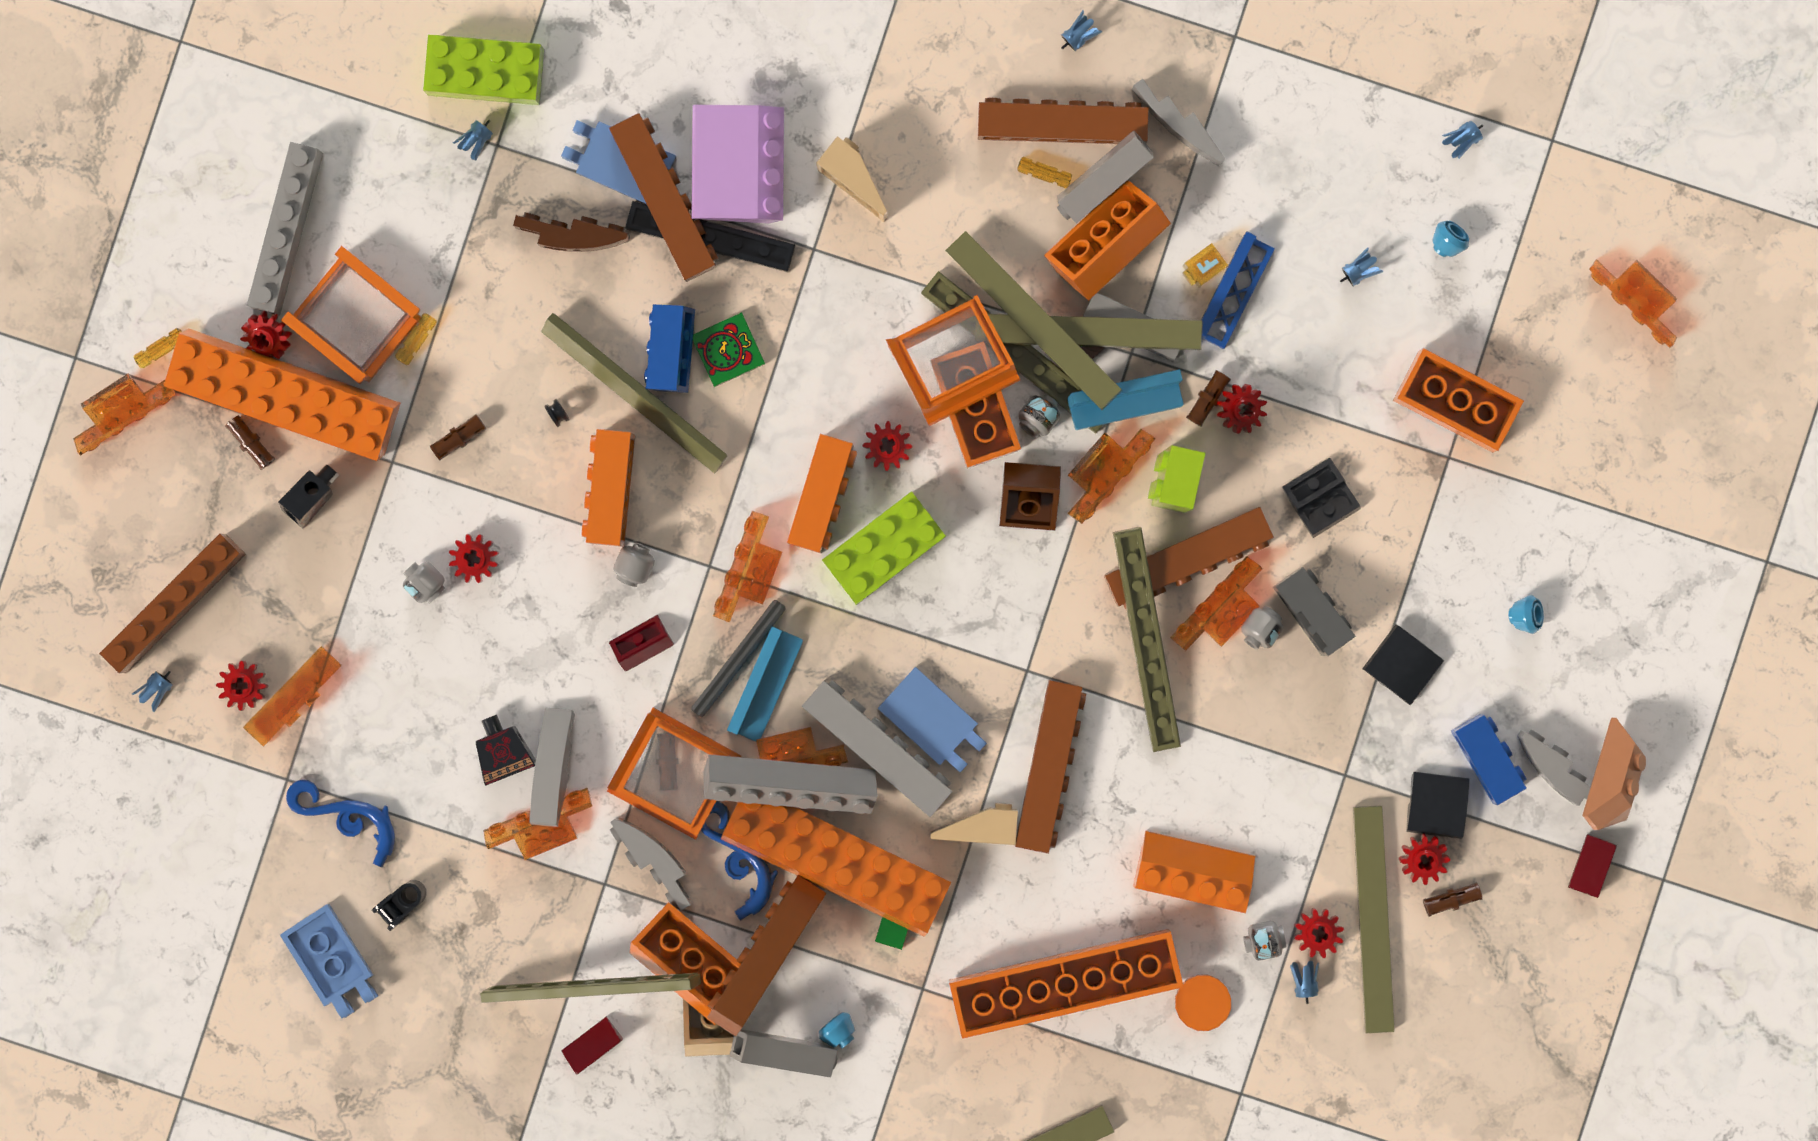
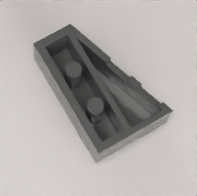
(1314, 611)

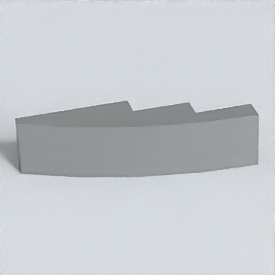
(1186, 130)
(550, 767)

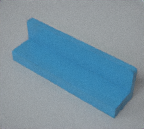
(1137, 399)
(765, 684)

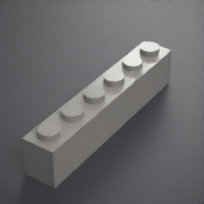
(285, 228)
(877, 748)
(789, 784)

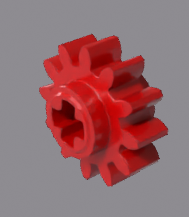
(266, 335)
(1231, 408)
(876, 444)
(482, 552)
(247, 695)
(1434, 854)
(1309, 939)

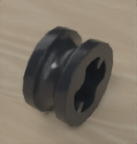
(556, 412)

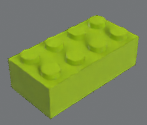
(483, 69)
(1177, 479)
(884, 548)

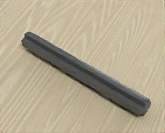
(738, 658)

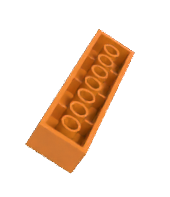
(282, 394)
(839, 863)
(1066, 983)

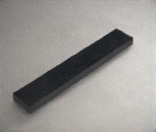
(724, 239)

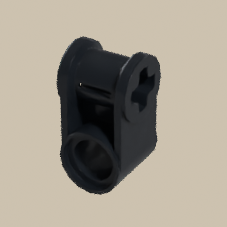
(396, 905)

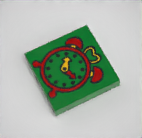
(728, 349)

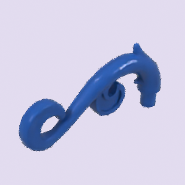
(345, 808)
(765, 879)

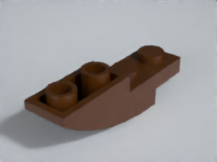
(582, 237)

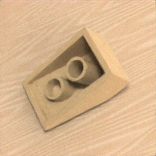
(847, 170)
(702, 1036)

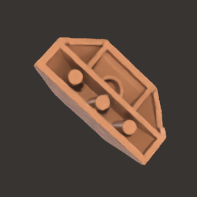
(1614, 779)

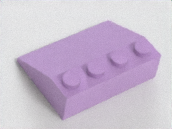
(737, 163)

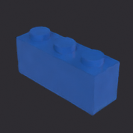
(670, 348)
(1489, 758)

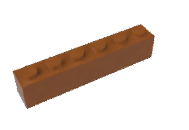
(1060, 122)
(662, 196)
(1200, 553)
(172, 603)
(1049, 765)
(766, 956)

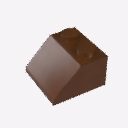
(1030, 496)

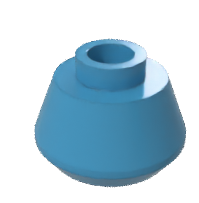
(1450, 239)
(1527, 614)
(838, 1031)

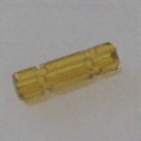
(1044, 172)
(415, 339)
(157, 349)

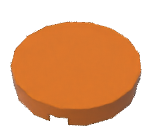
(1203, 1002)

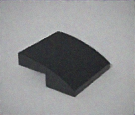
(1321, 497)
(1403, 664)
(1437, 805)

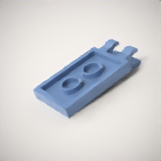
(604, 161)
(931, 719)
(329, 959)

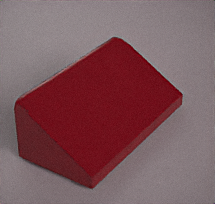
(641, 643)
(1592, 866)
(591, 1045)

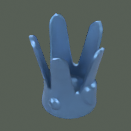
(1077, 35)
(477, 134)
(1465, 135)
(1357, 269)
(154, 683)
(1308, 986)

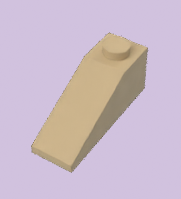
(988, 826)

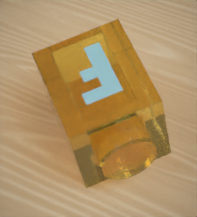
(1204, 266)

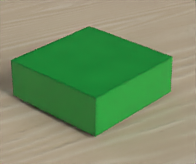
(891, 934)

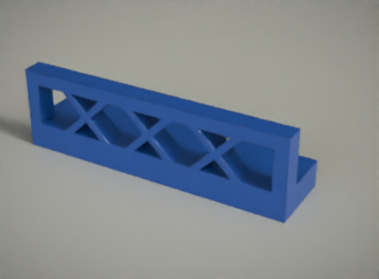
(1229, 280)

